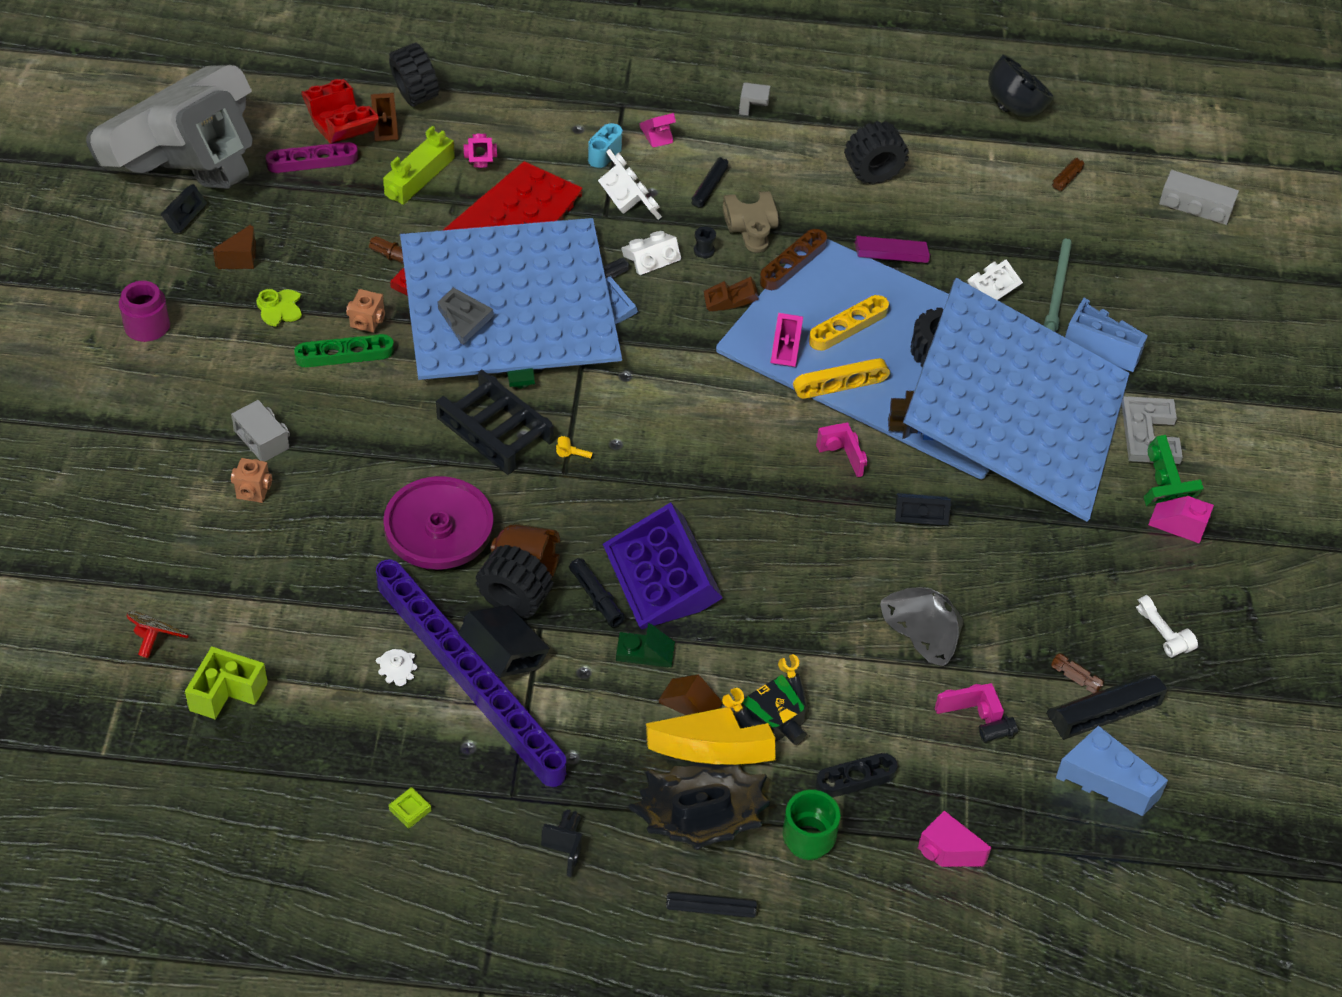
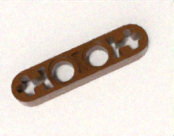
(796, 261)

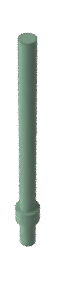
(1052, 319)

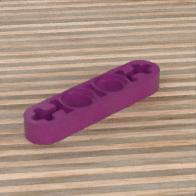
(312, 160)

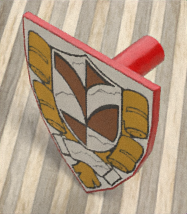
(148, 629)

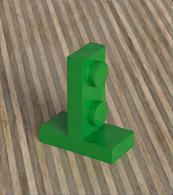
(1167, 475)

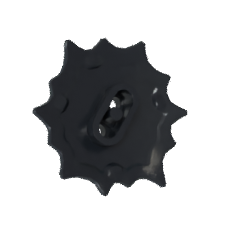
(702, 803)

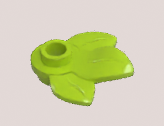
(278, 306)

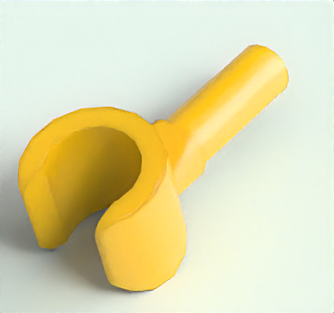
(564, 448)

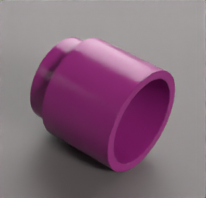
(144, 311)

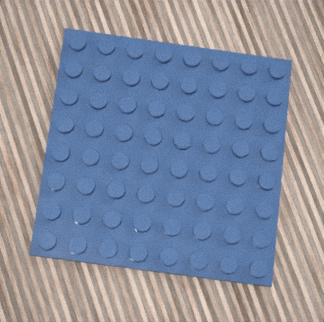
(536, 278)
(1018, 399)

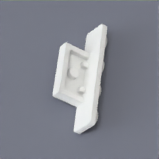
(623, 189)

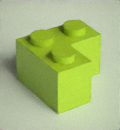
(224, 676)

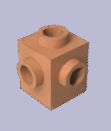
(366, 310)
(251, 480)

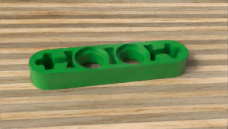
(344, 348)

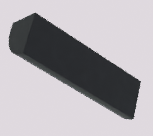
(1107, 706)

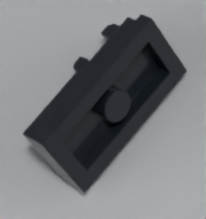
(183, 208)
(922, 509)

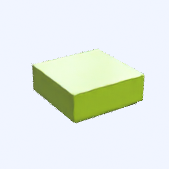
(410, 807)

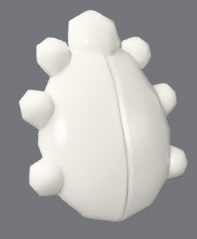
(396, 666)

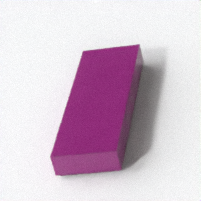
(892, 249)

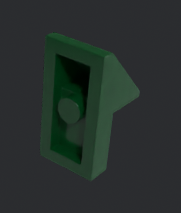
(648, 649)

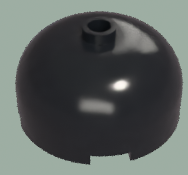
(1017, 89)

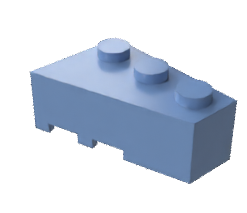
(1105, 337)
(1113, 771)

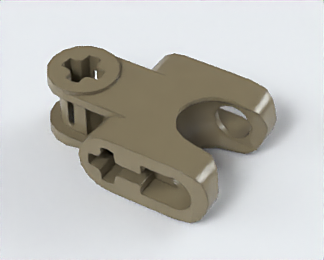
(751, 219)

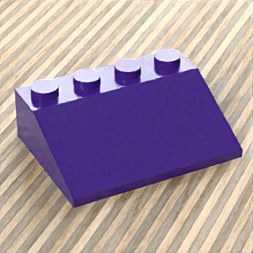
(662, 568)

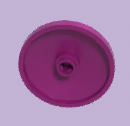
(438, 522)

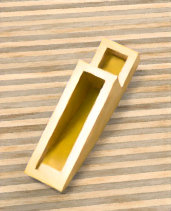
(711, 739)

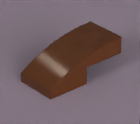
(728, 297)

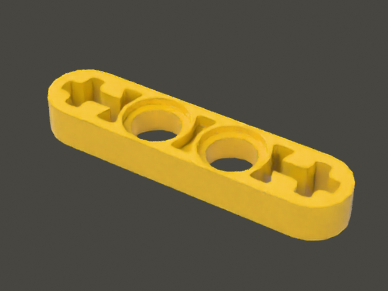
(852, 326)
(867, 372)

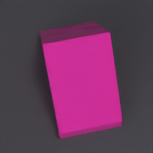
(787, 339)

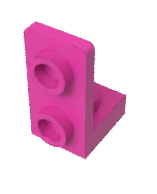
(841, 436)
(976, 695)

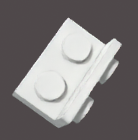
(997, 280)

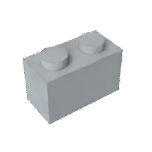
(260, 430)

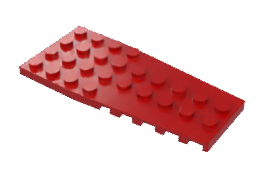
(519, 198)

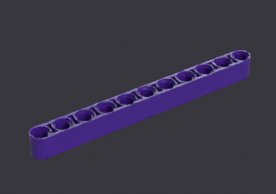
(456, 658)

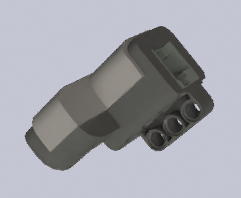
(182, 127)

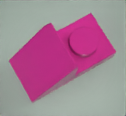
(658, 130)

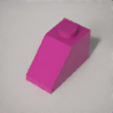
(1182, 517)
(952, 844)

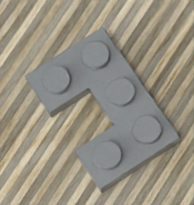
(1138, 418)

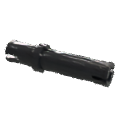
(602, 600)

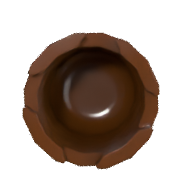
(535, 540)

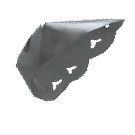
(925, 621)

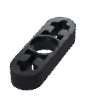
(864, 765)

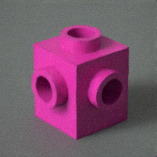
(480, 140)

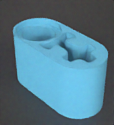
(606, 138)

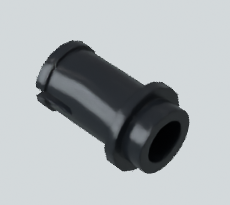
(998, 729)

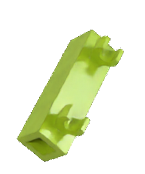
(418, 167)

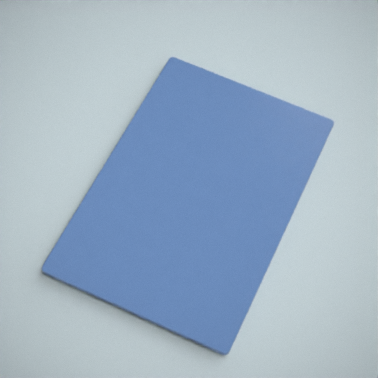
(821, 291)

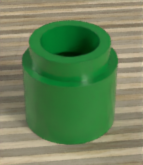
(815, 810)

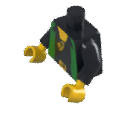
(777, 703)

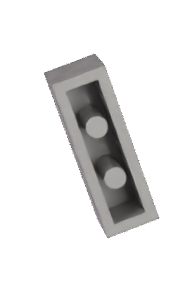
(1198, 197)

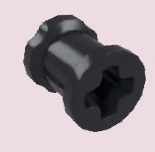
(704, 246)

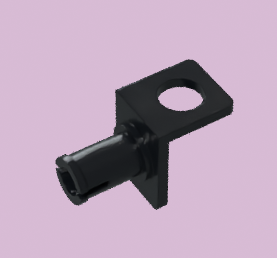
(564, 838)

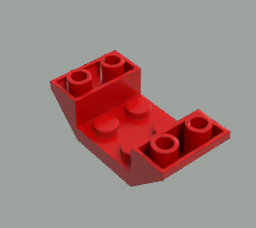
(335, 111)

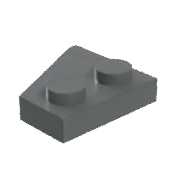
(464, 314)

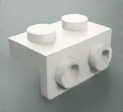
(652, 252)

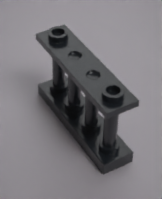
(488, 442)

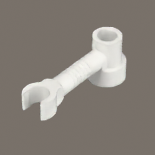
(1176, 642)

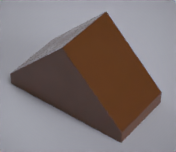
(386, 126)
(237, 251)
(690, 695)

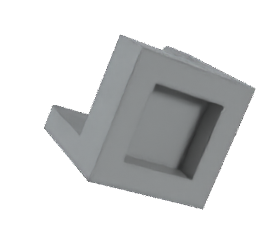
(753, 94)

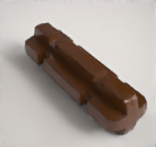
(1067, 174)
(1077, 673)

